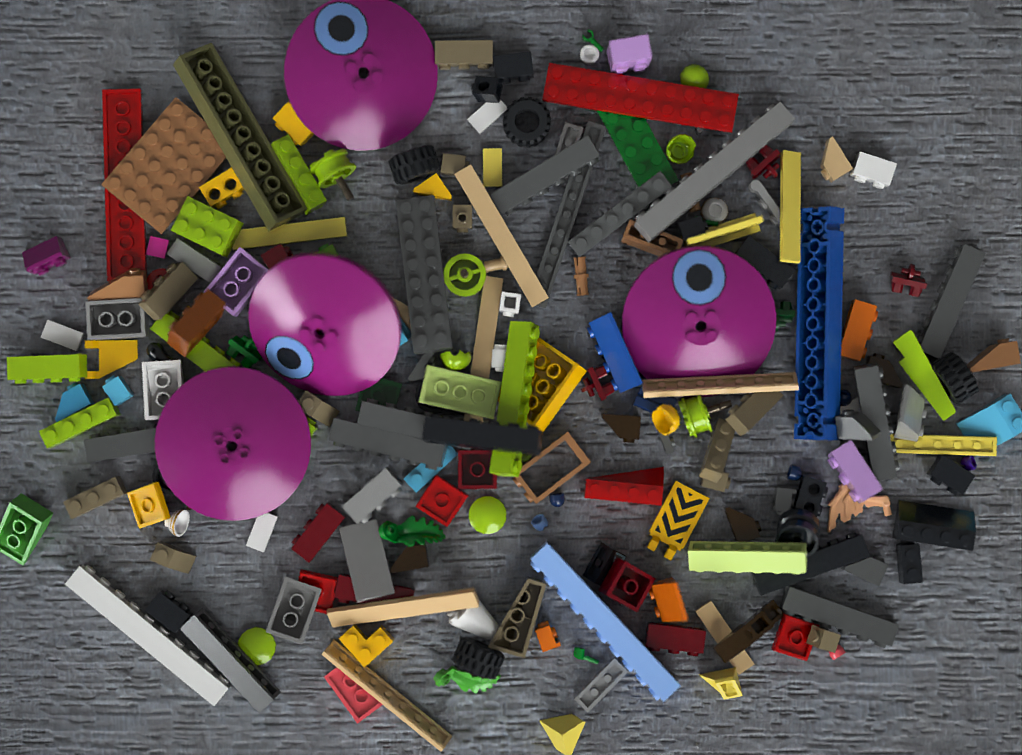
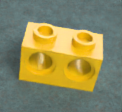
(220, 183)

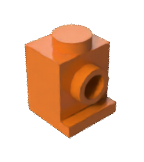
(546, 636)

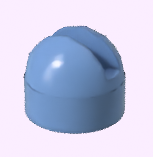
(539, 522)

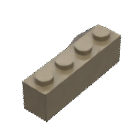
(517, 627)

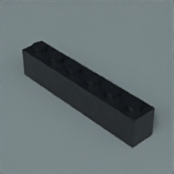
(483, 435)
(824, 559)

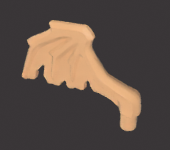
(843, 504)

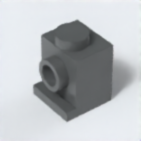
(783, 499)

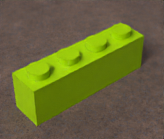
(299, 173)
(47, 367)
(79, 423)

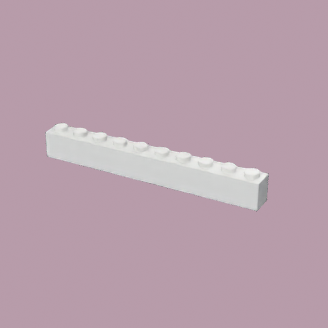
(148, 634)

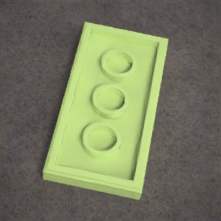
(459, 392)

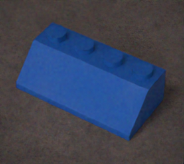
(614, 352)

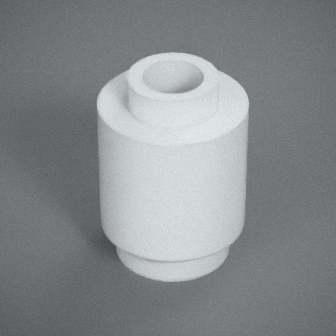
(498, 357)

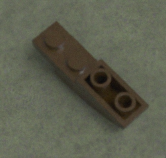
(749, 631)

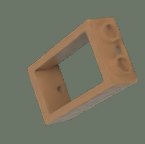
(519, 481)

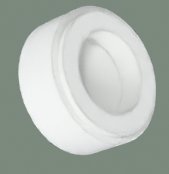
(589, 54)

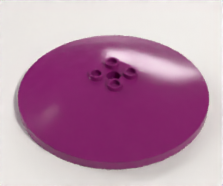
(240, 408)

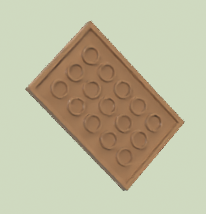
(166, 166)

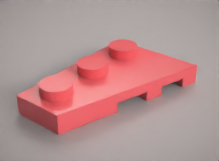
(354, 697)

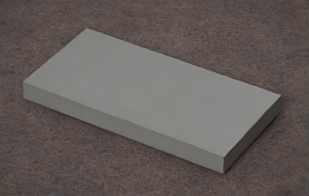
(366, 560)

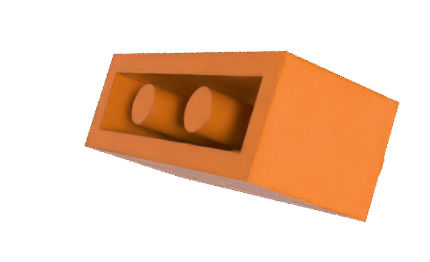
(857, 329)

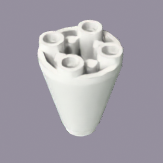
(474, 620)

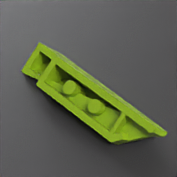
(921, 372)

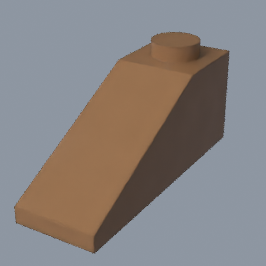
(125, 286)
(996, 356)

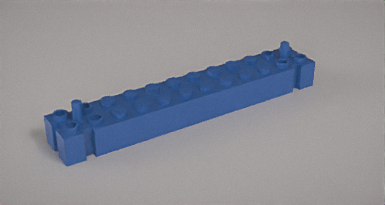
(819, 323)

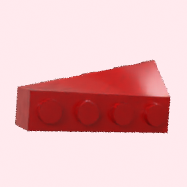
(632, 487)

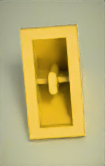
(433, 186)

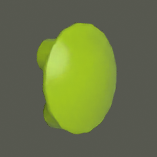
(487, 515)
(257, 645)

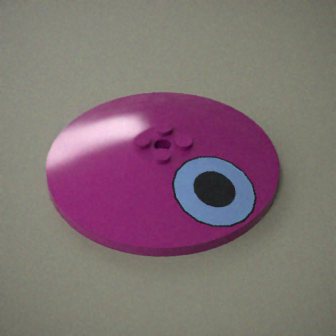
(325, 80)
(691, 288)
(328, 295)

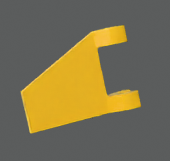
(112, 355)

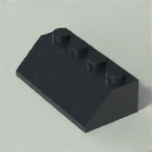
(935, 525)

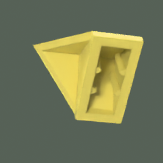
(725, 682)
(563, 731)

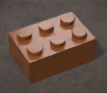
(195, 322)

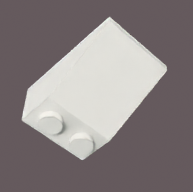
(159, 384)

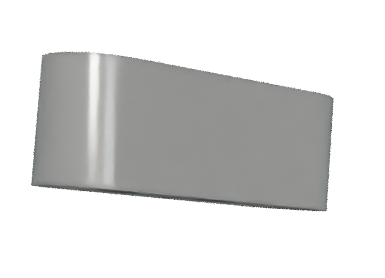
(194, 260)

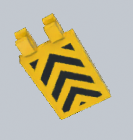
(677, 518)

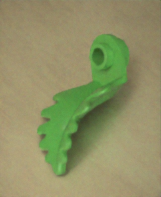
(463, 680)

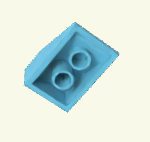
(997, 419)

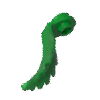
(411, 531)

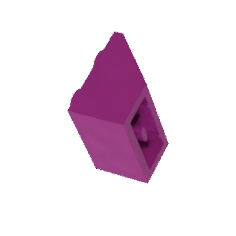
(45, 255)

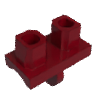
(770, 157)
(916, 283)
(602, 391)

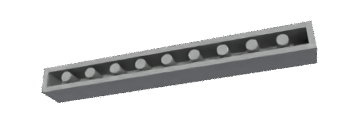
(714, 172)

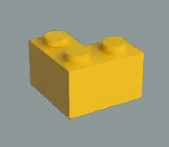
(365, 647)

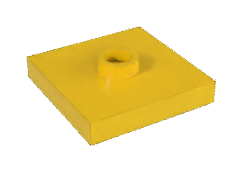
(148, 505)

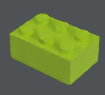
(207, 226)

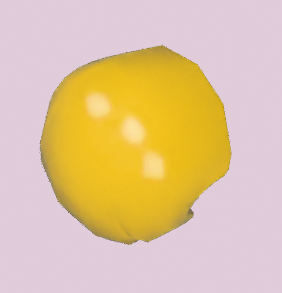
(666, 419)

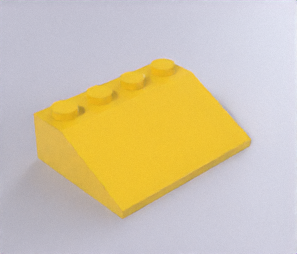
(551, 384)

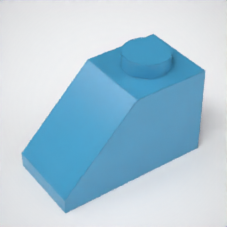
(73, 401)

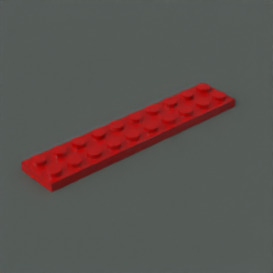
(640, 97)
(123, 226)

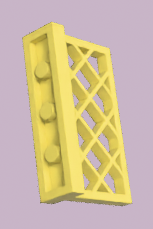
(727, 231)

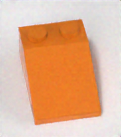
(668, 600)

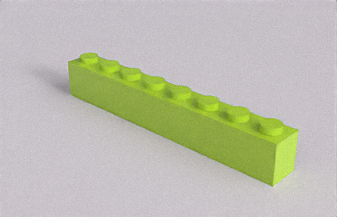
(515, 390)

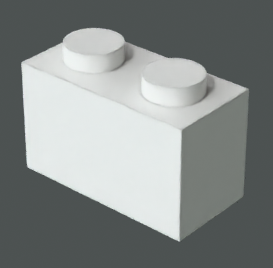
(873, 170)

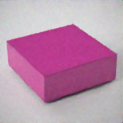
(157, 247)

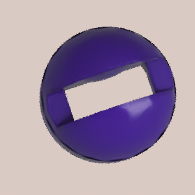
(968, 462)

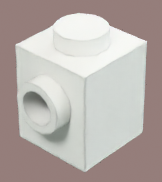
(509, 304)

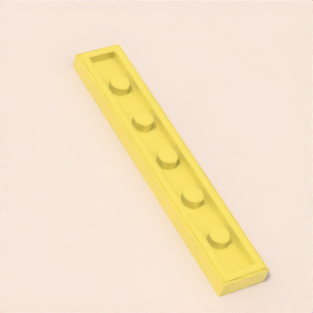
(790, 206)
(291, 233)
(948, 445)

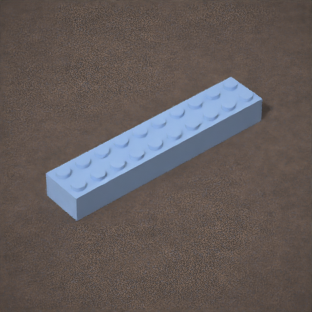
(605, 621)

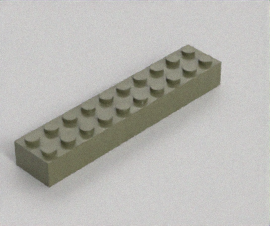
(239, 136)

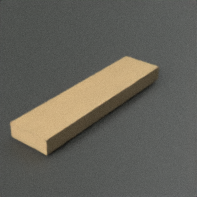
(719, 630)

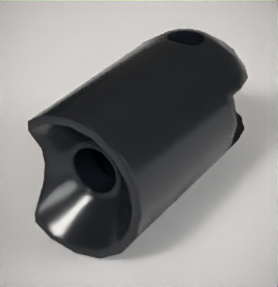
(158, 355)

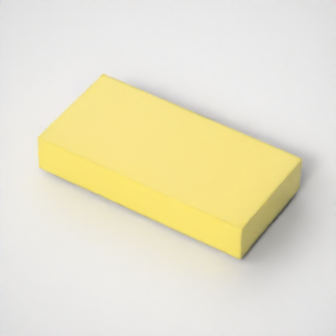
(492, 167)

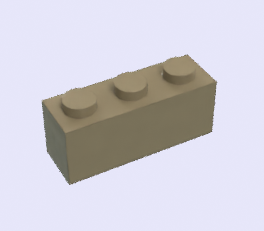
(464, 54)
(167, 290)
(751, 410)
(717, 451)
(95, 497)

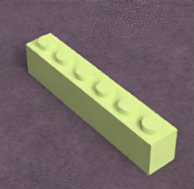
(747, 557)

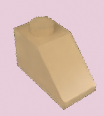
(834, 161)

